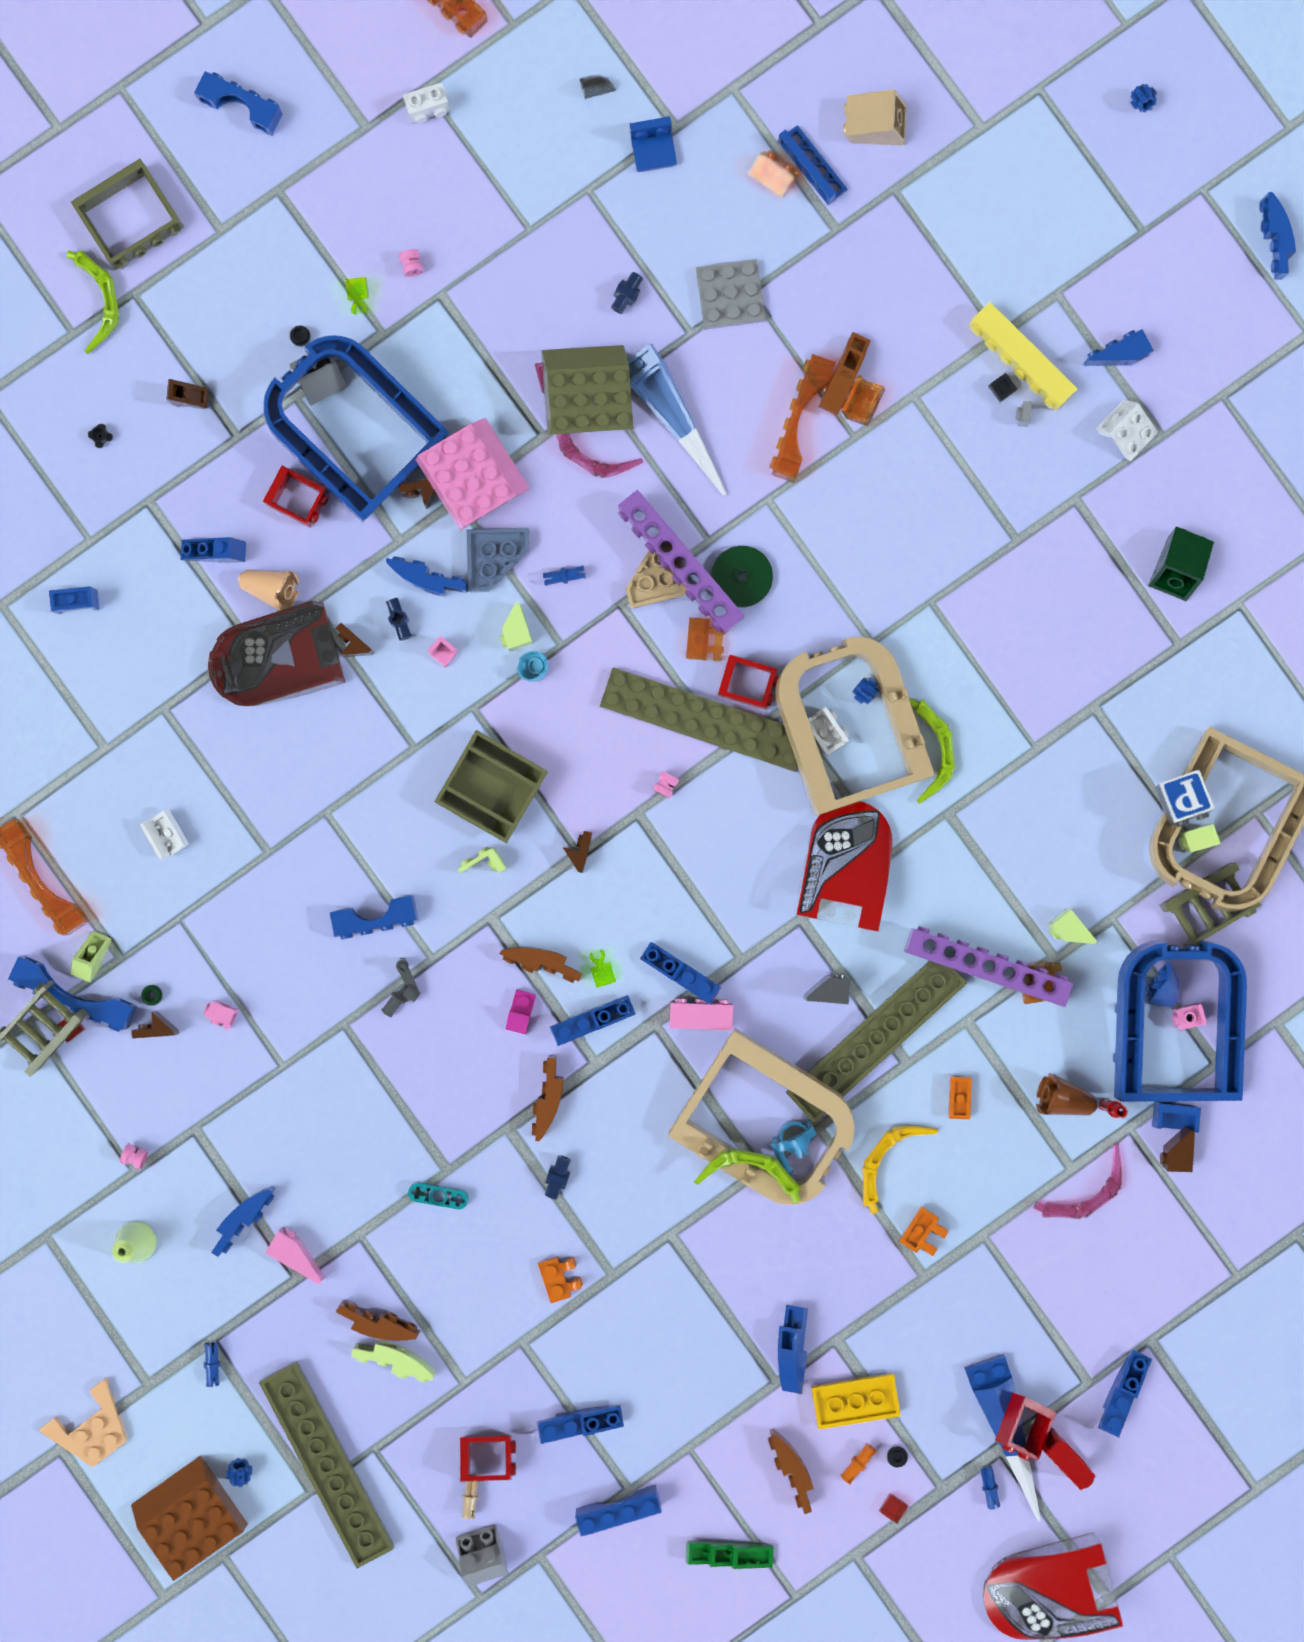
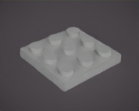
(730, 294)

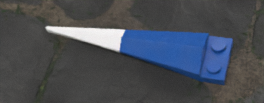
(993, 1389)

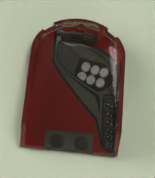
(276, 657)

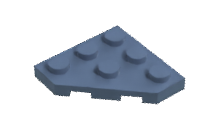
(493, 554)

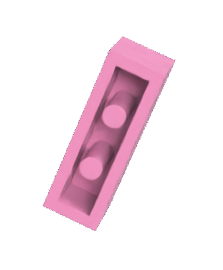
(701, 1014)

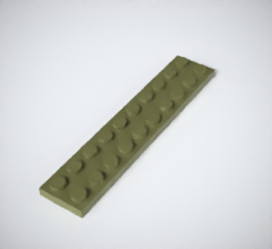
(698, 718)
(883, 1031)
(326, 1464)

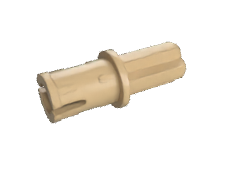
(470, 1499)

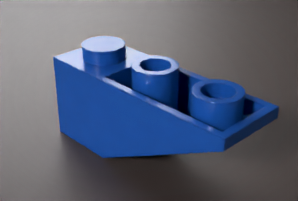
(1123, 353)
(213, 550)
(1164, 987)

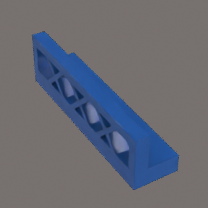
(809, 168)

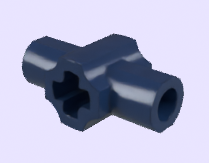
(626, 293)
(395, 609)
(557, 1177)

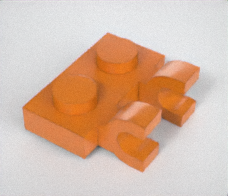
(919, 1229)
(555, 1280)

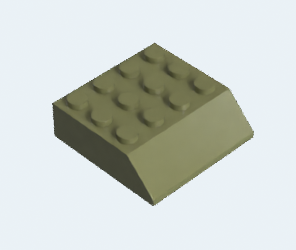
(587, 389)
(491, 786)

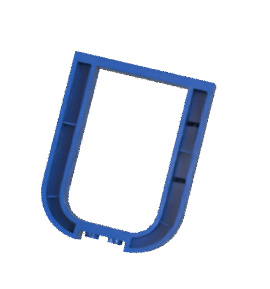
(383, 385)
(1130, 1023)

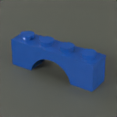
(216, 92)
(400, 910)
(601, 1517)

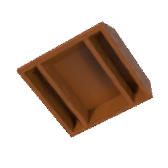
(187, 1518)

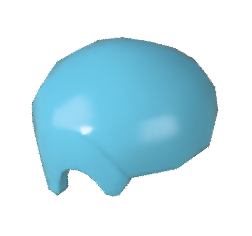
(533, 666)

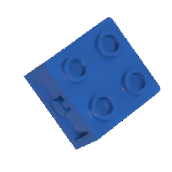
(653, 144)

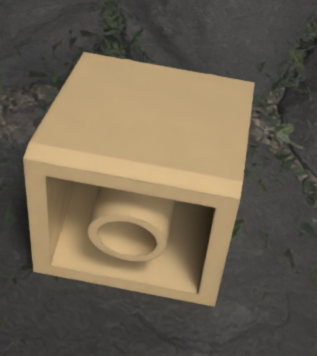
(875, 118)

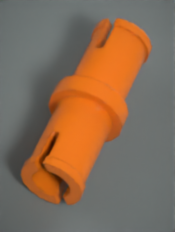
(858, 1463)

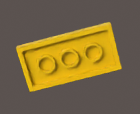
(855, 1401)

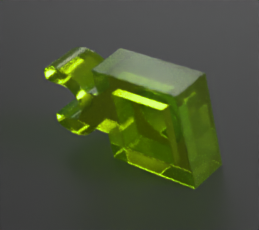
(357, 291)
(602, 972)

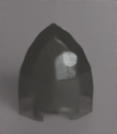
(596, 85)

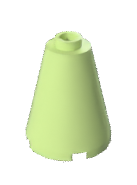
(134, 1243)

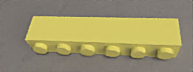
(1022, 357)

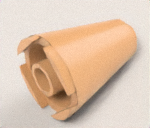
(271, 586)

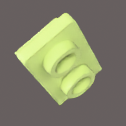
(495, 861)

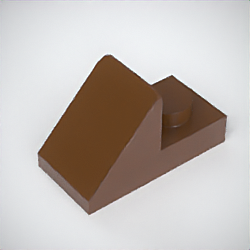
(187, 394)
(423, 487)
(356, 646)
(579, 857)
(160, 1028)

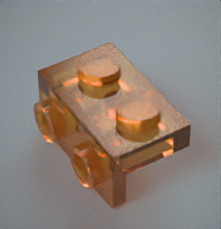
(773, 173)
(862, 401)

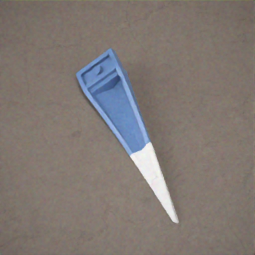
(656, 387)

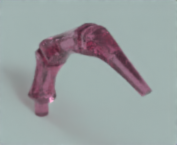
(594, 467)
(1088, 1207)

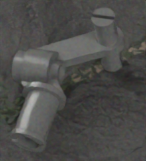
(407, 993)

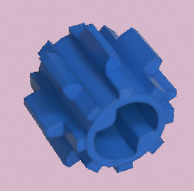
(1143, 98)
(865, 691)
(239, 1472)

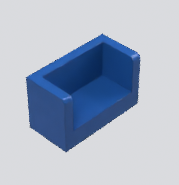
(73, 599)
(1176, 1116)

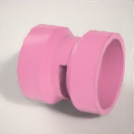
(411, 262)
(665, 784)
(134, 1156)

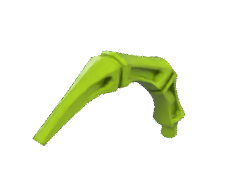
(106, 285)
(945, 739)
(760, 1160)

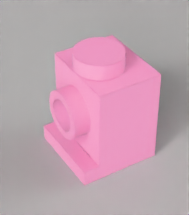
(221, 1014)
(1197, 1016)

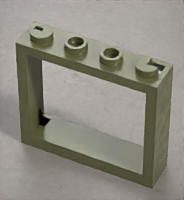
(109, 188)

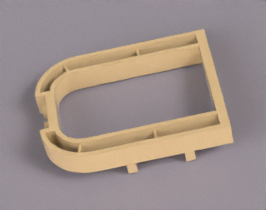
(896, 705)
(1275, 850)
(791, 1077)

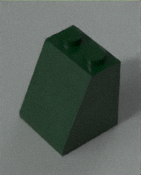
(1182, 564)

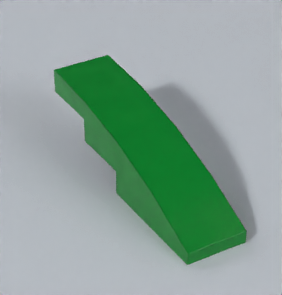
(729, 1553)

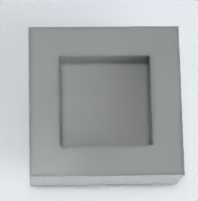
(1023, 413)

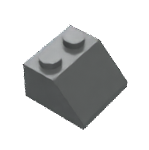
(830, 990)

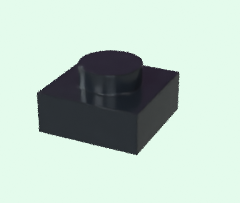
(1003, 387)

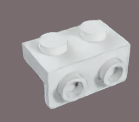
(426, 103)
(827, 731)
(164, 834)

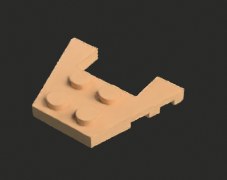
(97, 1435)

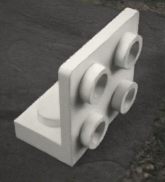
(1128, 428)

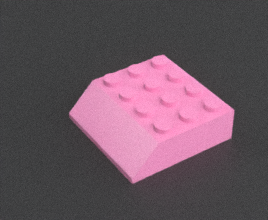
(472, 473)

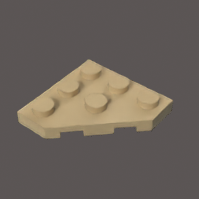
(652, 582)

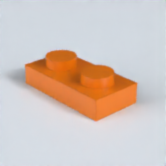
(959, 1097)

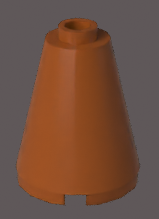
(1063, 1098)

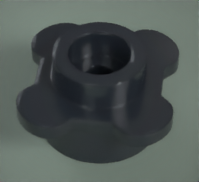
(96, 431)

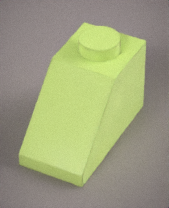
(515, 630)
(1198, 838)
(1069, 928)
(90, 956)

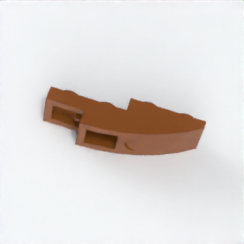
(844, 373)
(532, 958)
(546, 1107)
(385, 1328)
(791, 1463)

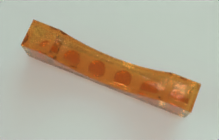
(789, 458)
(17, 844)

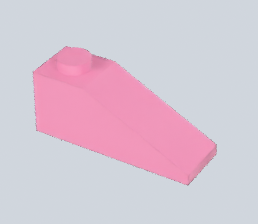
(292, 1252)

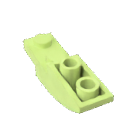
(404, 1361)

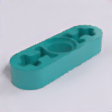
(424, 1188)

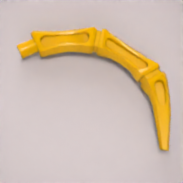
(874, 1159)

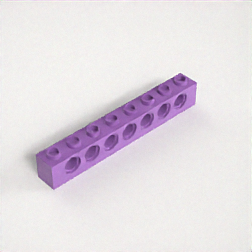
(637, 503)
(1058, 994)

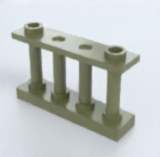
(1192, 896)
(60, 1033)

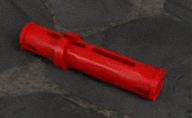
(1113, 1108)

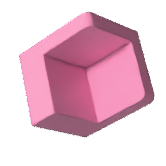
(443, 651)

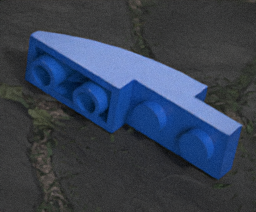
(1278, 228)
(418, 576)
(680, 973)
(592, 1020)
(245, 1213)
(790, 1349)
(1123, 1391)
(580, 1422)

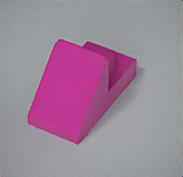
(520, 1011)

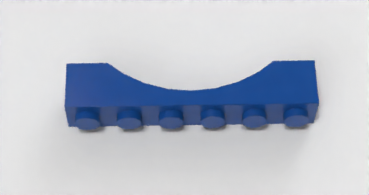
(115, 1012)

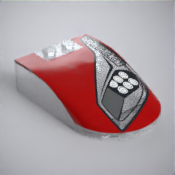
(846, 867)
(1053, 1591)

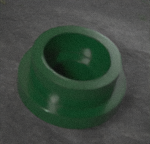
(146, 998)

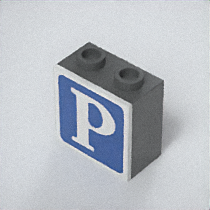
(1184, 798)

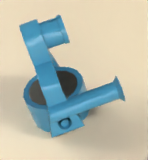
(793, 1138)

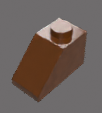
(1179, 1151)

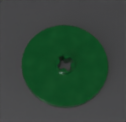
(758, 575)

